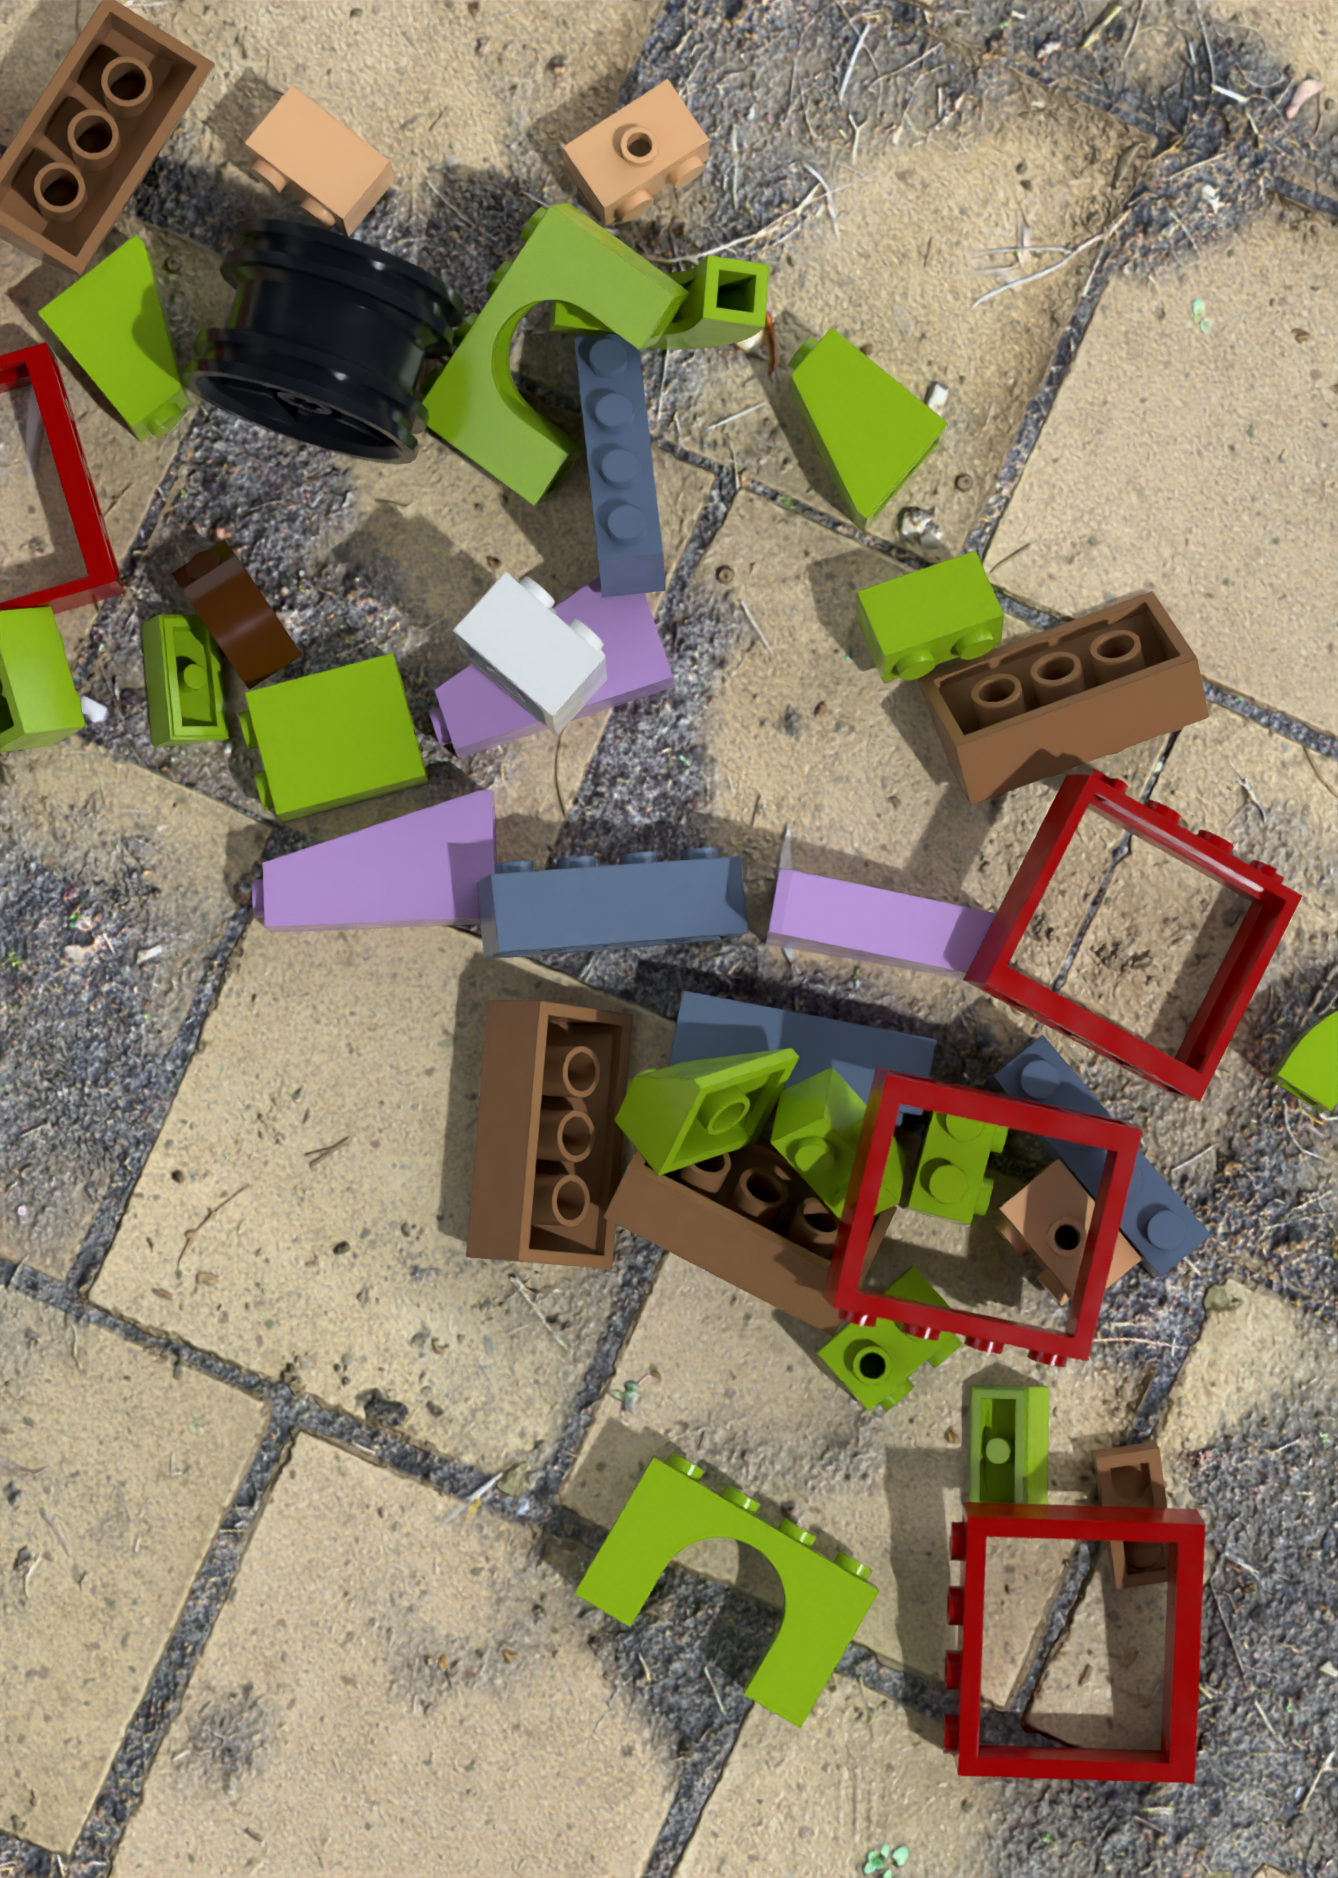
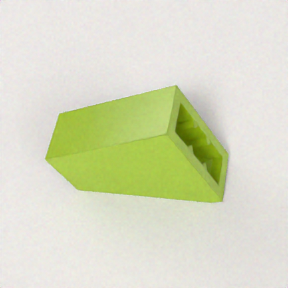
(123, 339)
(861, 423)

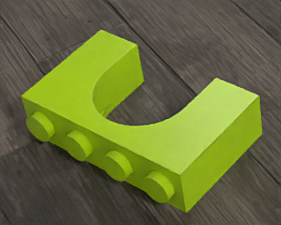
(474, 395)
(821, 1596)

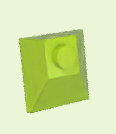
(702, 1106)

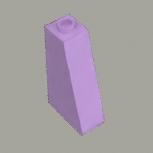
(481, 715)
(386, 875)
(874, 925)

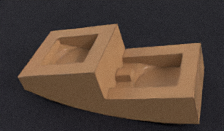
(1133, 1479)

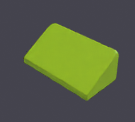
(183, 681)
(1009, 1444)

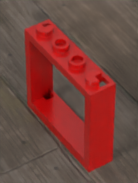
(40, 368)
(1234, 982)
(981, 1331)
(965, 1608)

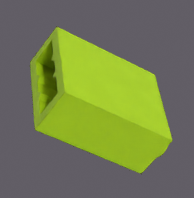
(333, 739)

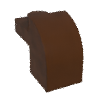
(236, 614)

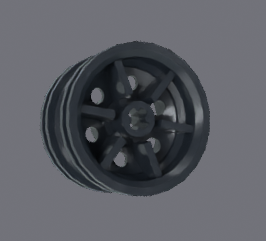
(325, 340)

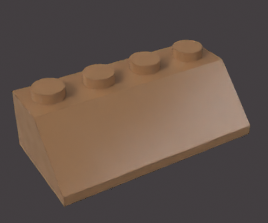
(95, 136)
(1064, 697)
(548, 1133)
(746, 1223)

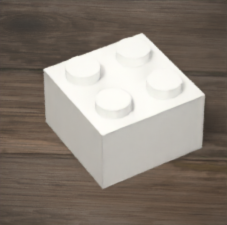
(532, 652)

